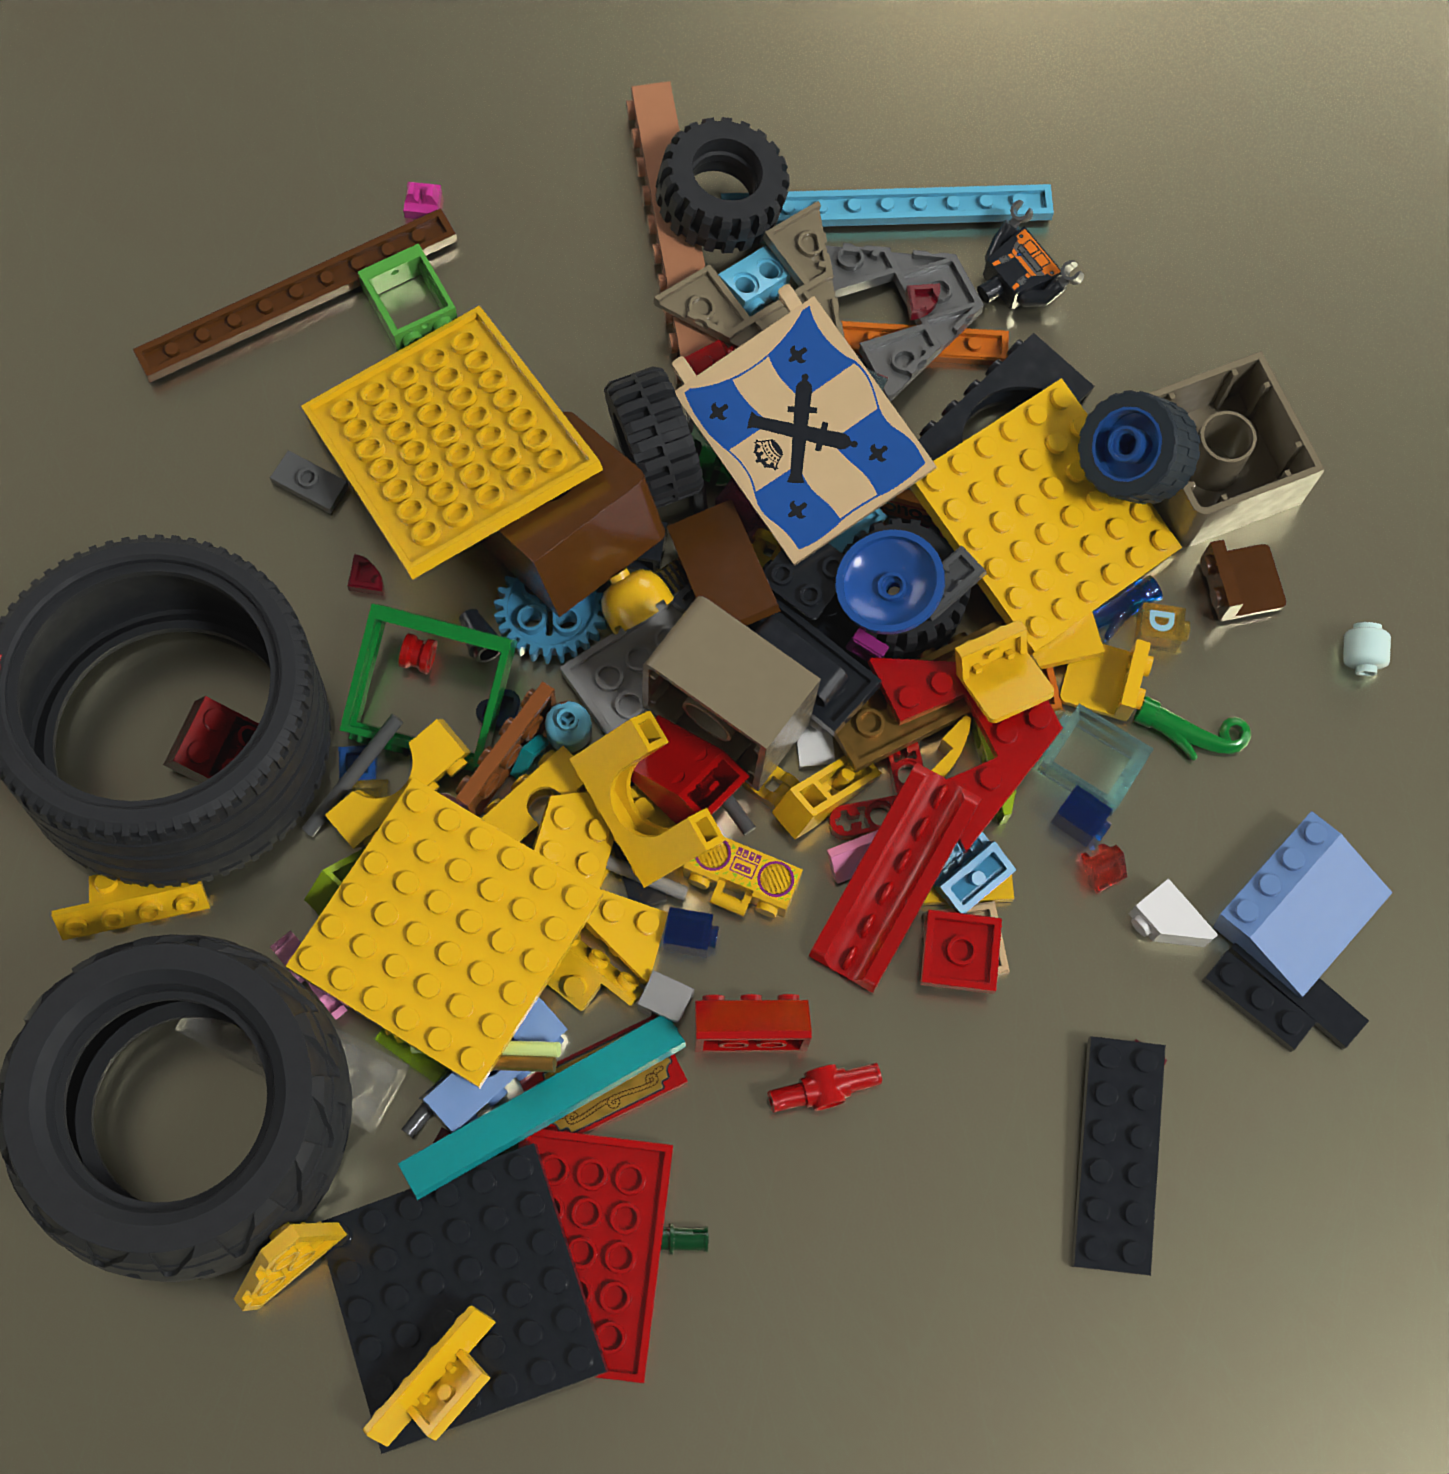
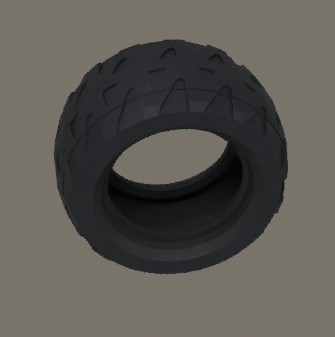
(75, 1036)

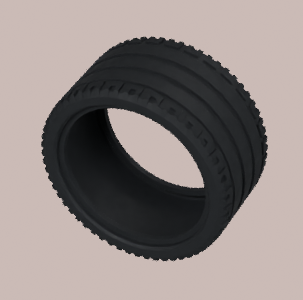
(129, 594)

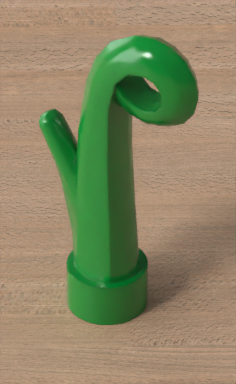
(1186, 733)

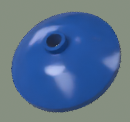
(885, 562)

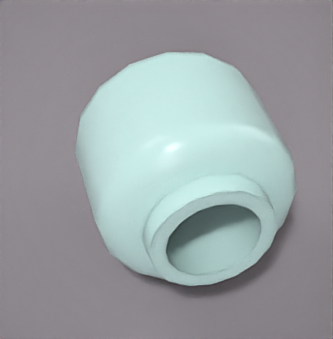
(1366, 648)

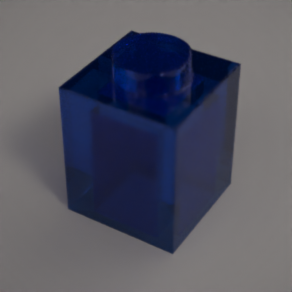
(1083, 816)
(689, 932)

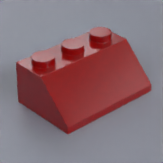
(752, 1024)

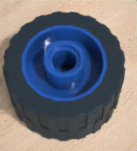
(1138, 447)

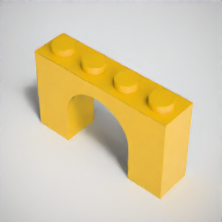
(607, 774)

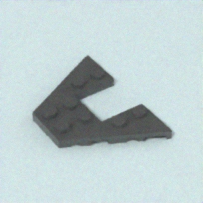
(908, 351)

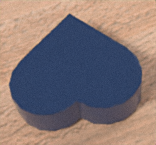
(509, 708)

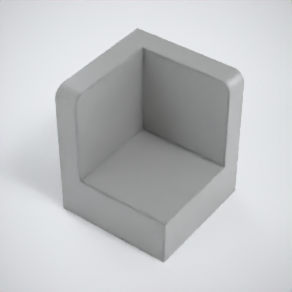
(665, 997)

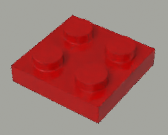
(961, 951)

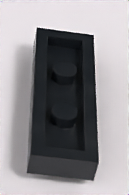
(1259, 1001)

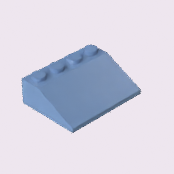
(1304, 905)

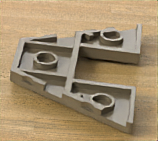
(712, 307)

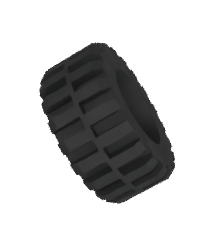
(730, 150)
(655, 434)
(929, 633)

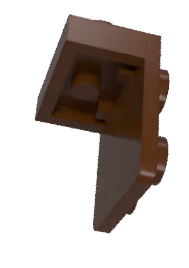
(1242, 580)

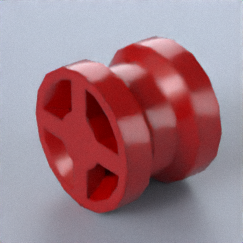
(417, 653)

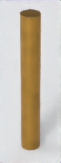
(525, 1063)

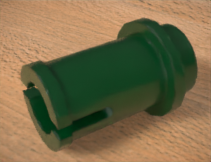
(684, 1239)

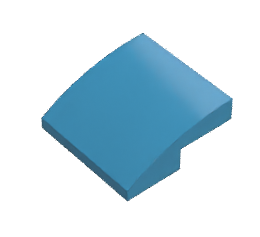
(973, 874)

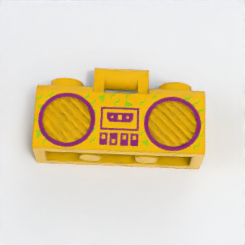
(755, 875)

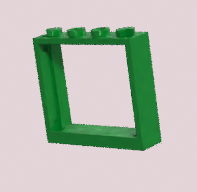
(366, 662)

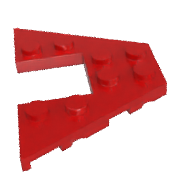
(1016, 743)

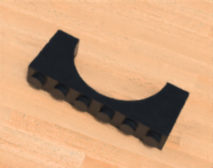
(1023, 374)

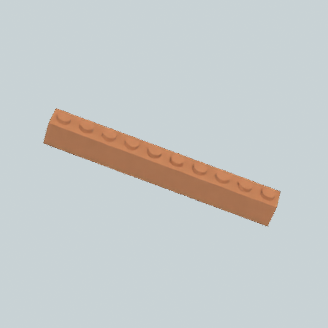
(656, 124)

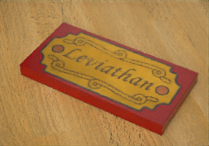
(620, 1100)

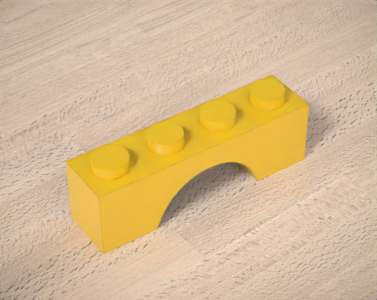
(434, 754)

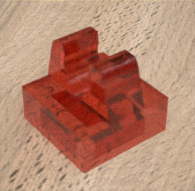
(1105, 868)

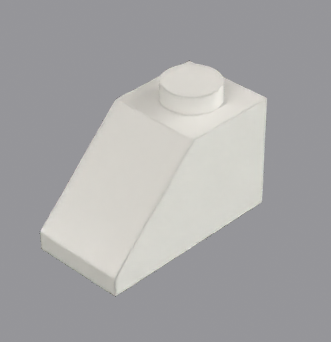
(1171, 918)

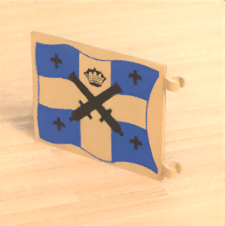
(803, 428)

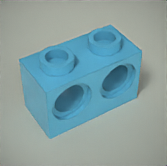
(756, 280)

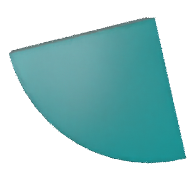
(527, 755)

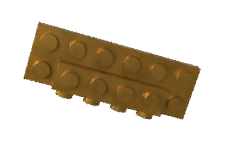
(874, 730)

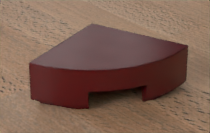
(921, 299)
(365, 577)

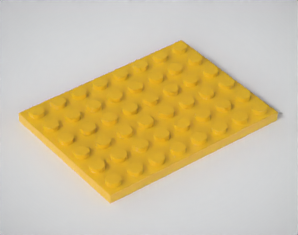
(449, 441)

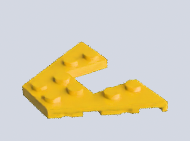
(581, 842)

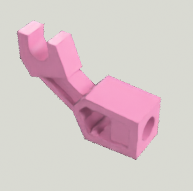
(284, 949)

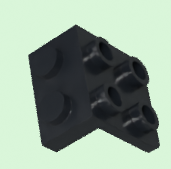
(807, 585)

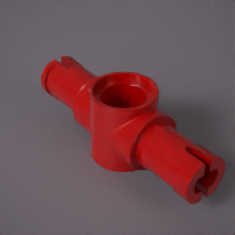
(824, 1087)

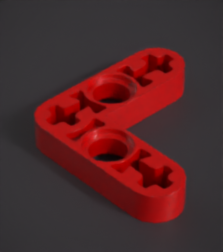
(852, 810)

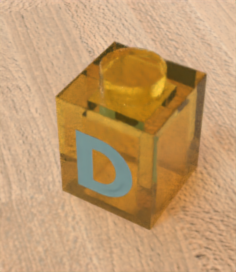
(1162, 626)

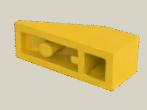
(817, 796)

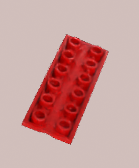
(894, 877)

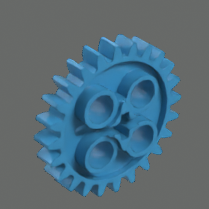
(520, 607)

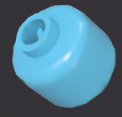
(559, 730)

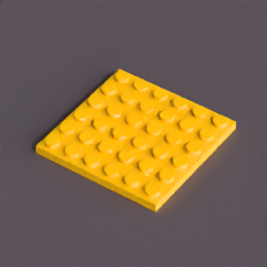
(1037, 522)
(445, 932)

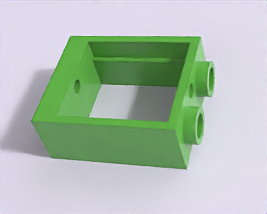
(396, 271)

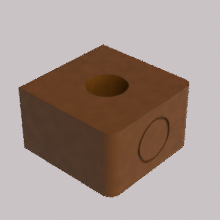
(584, 533)

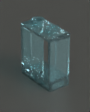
(1106, 733)

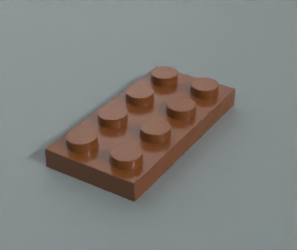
(496, 762)

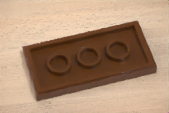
(723, 563)

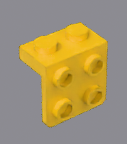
(1002, 672)
(1109, 682)

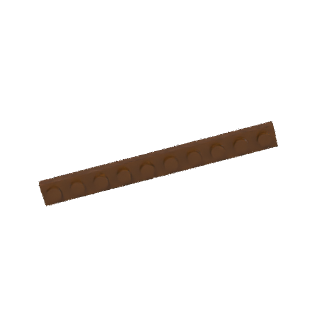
(286, 298)

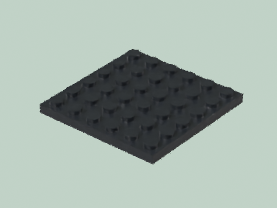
(477, 1243)

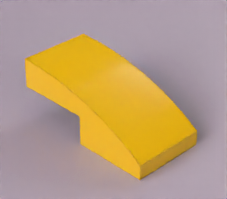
(952, 746)

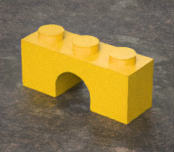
(551, 778)

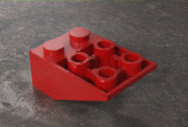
(209, 740)
(687, 774)

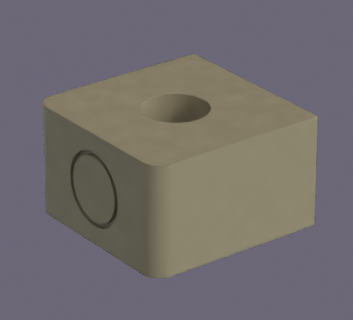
(1269, 453)
(730, 689)

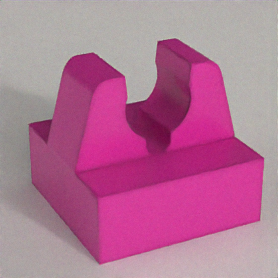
(421, 199)

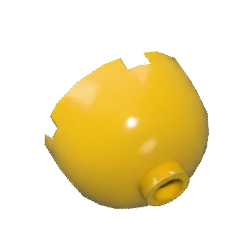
(633, 598)

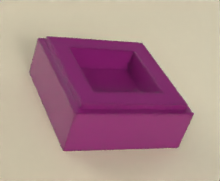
(866, 646)

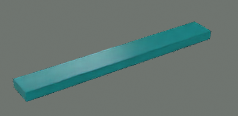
(540, 1106)

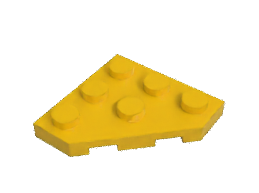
(284, 1259)

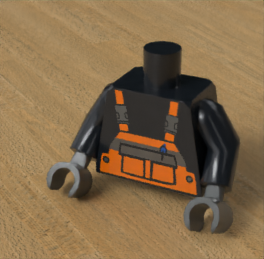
(1021, 269)

